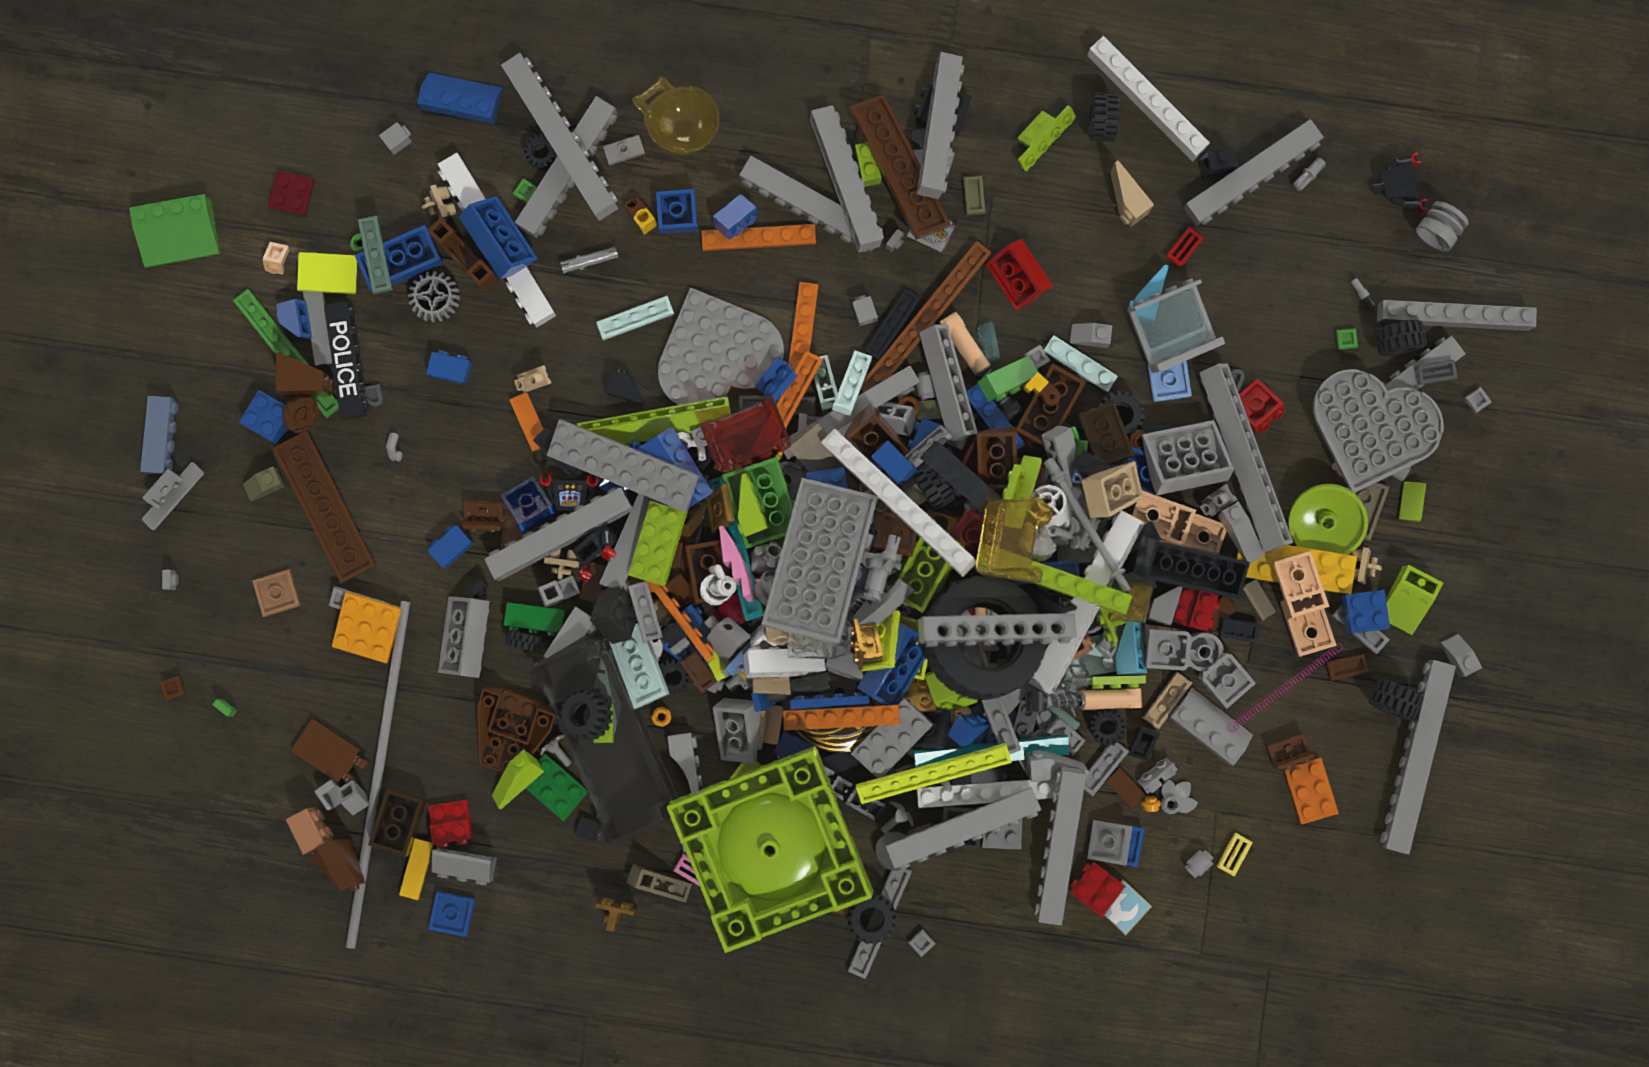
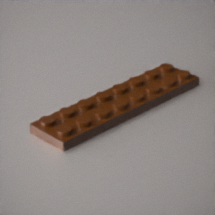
(898, 165)
(324, 507)

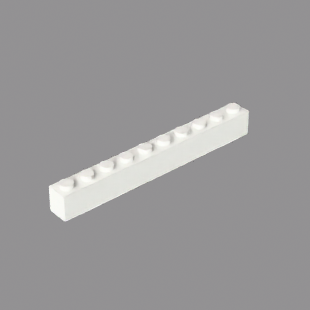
(522, 282)
(899, 503)
(1059, 655)

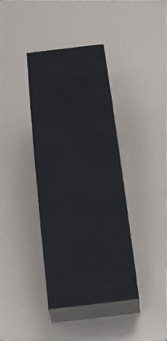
(846, 791)

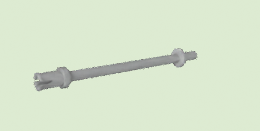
(1059, 478)

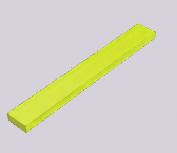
(933, 773)

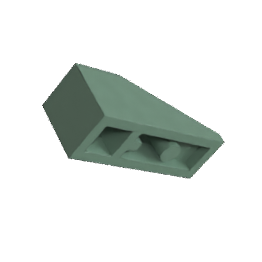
(825, 386)

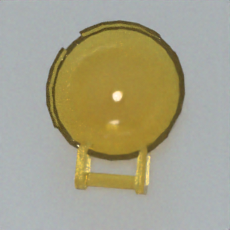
(680, 118)

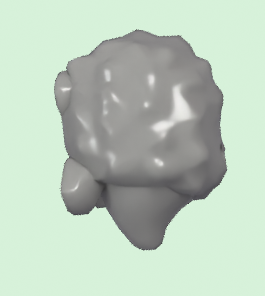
(1043, 545)
(765, 557)

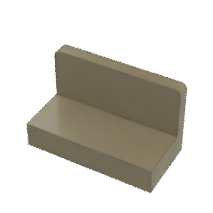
(1257, 601)

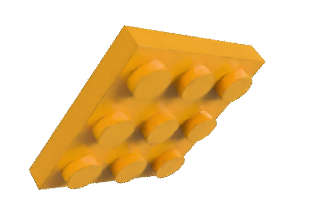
(366, 627)

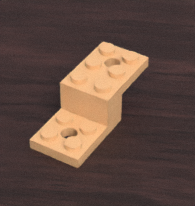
(1180, 523)
(1304, 604)

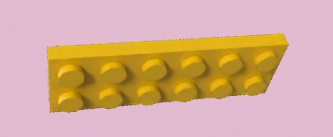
(1334, 569)

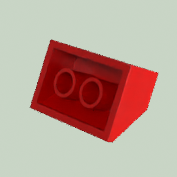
(1019, 274)

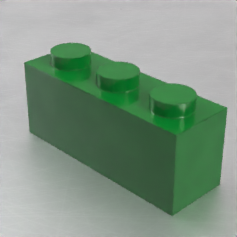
(534, 618)

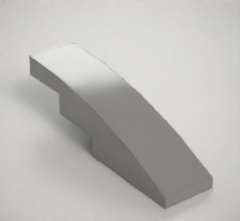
(878, 611)

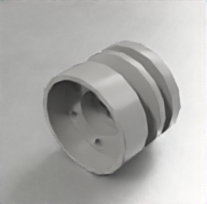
(1442, 226)

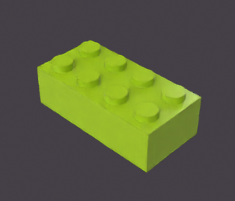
(926, 575)

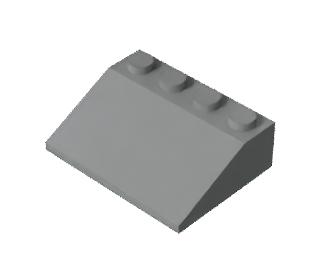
(1186, 457)

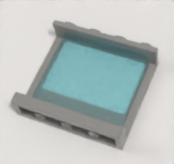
(1173, 326)

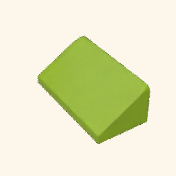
(1412, 501)

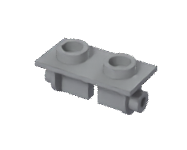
(1150, 780)

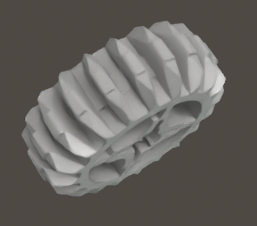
(426, 296)

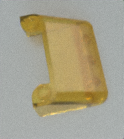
(1010, 538)

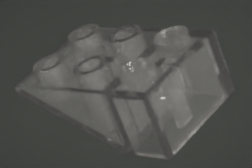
(815, 649)

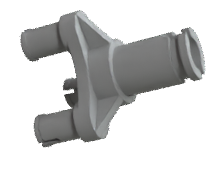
(880, 566)

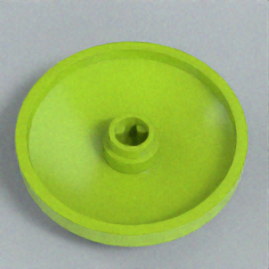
(1328, 519)

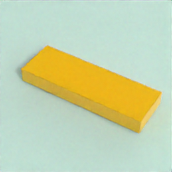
(416, 869)

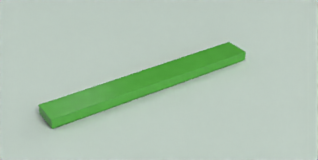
(278, 341)

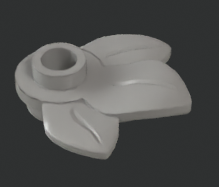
(1179, 795)

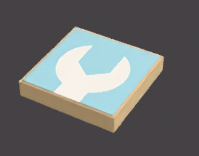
(1127, 909)

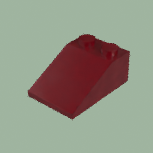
(969, 532)

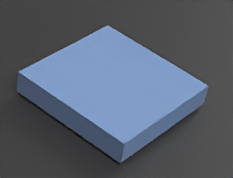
(1170, 383)

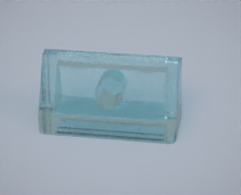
(989, 342)

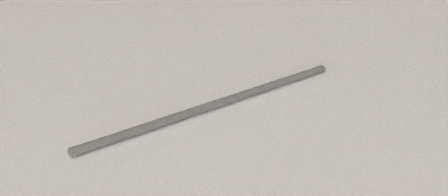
(378, 771)

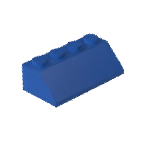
(460, 98)
(497, 237)
(670, 449)
(890, 684)

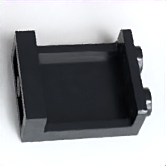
(923, 109)

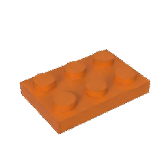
(1311, 791)

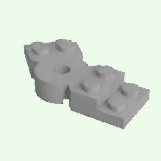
(1216, 669)

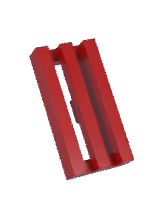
(1175, 259)

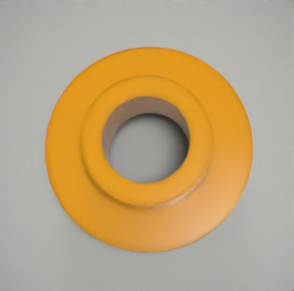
(656, 712)
(1150, 804)

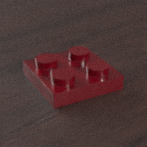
(291, 193)

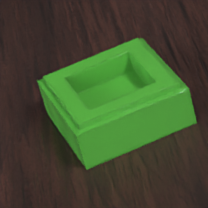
(524, 190)
(1346, 339)
(224, 707)

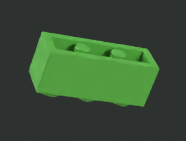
(1007, 379)

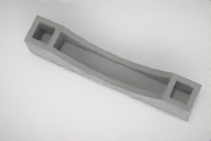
(682, 751)

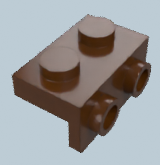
(483, 515)
(1289, 752)

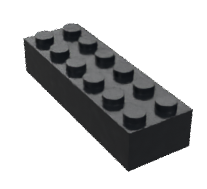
(1191, 567)

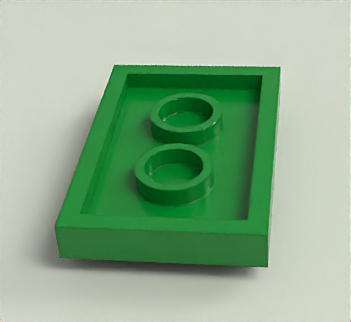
(557, 788)

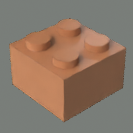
(310, 829)

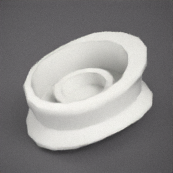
(709, 591)

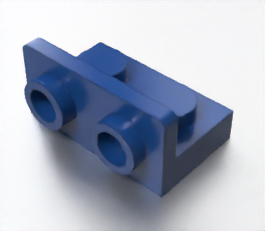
(776, 379)

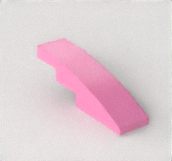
(733, 559)

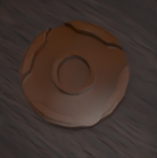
(300, 413)

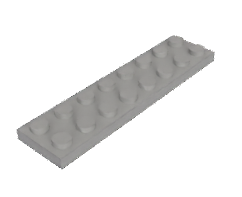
(623, 465)

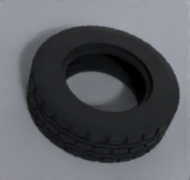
(955, 669)

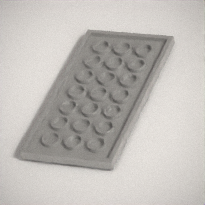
(819, 561)

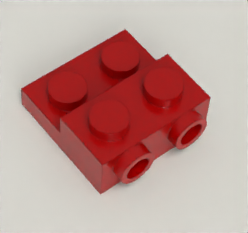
(1261, 406)
(1196, 609)
(450, 823)
(1097, 889)

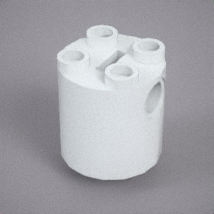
(1057, 500)

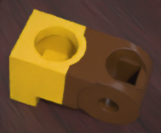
(640, 214)
(1048, 393)

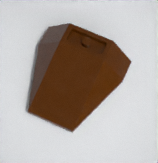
(509, 725)

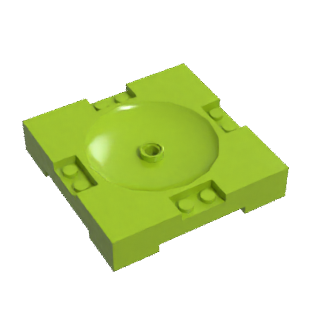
(761, 891)

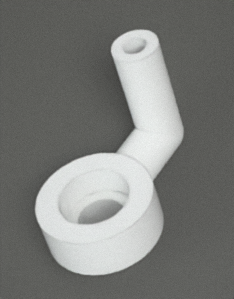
(688, 442)
(722, 579)

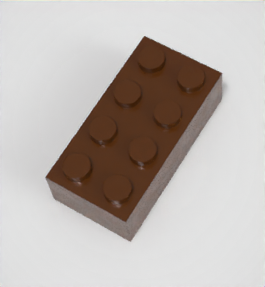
(1041, 418)

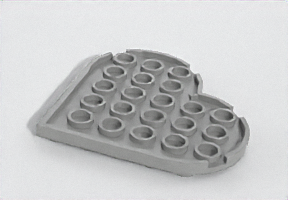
(715, 350)
(1374, 429)

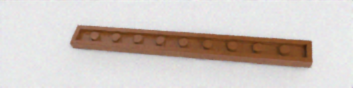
(927, 316)

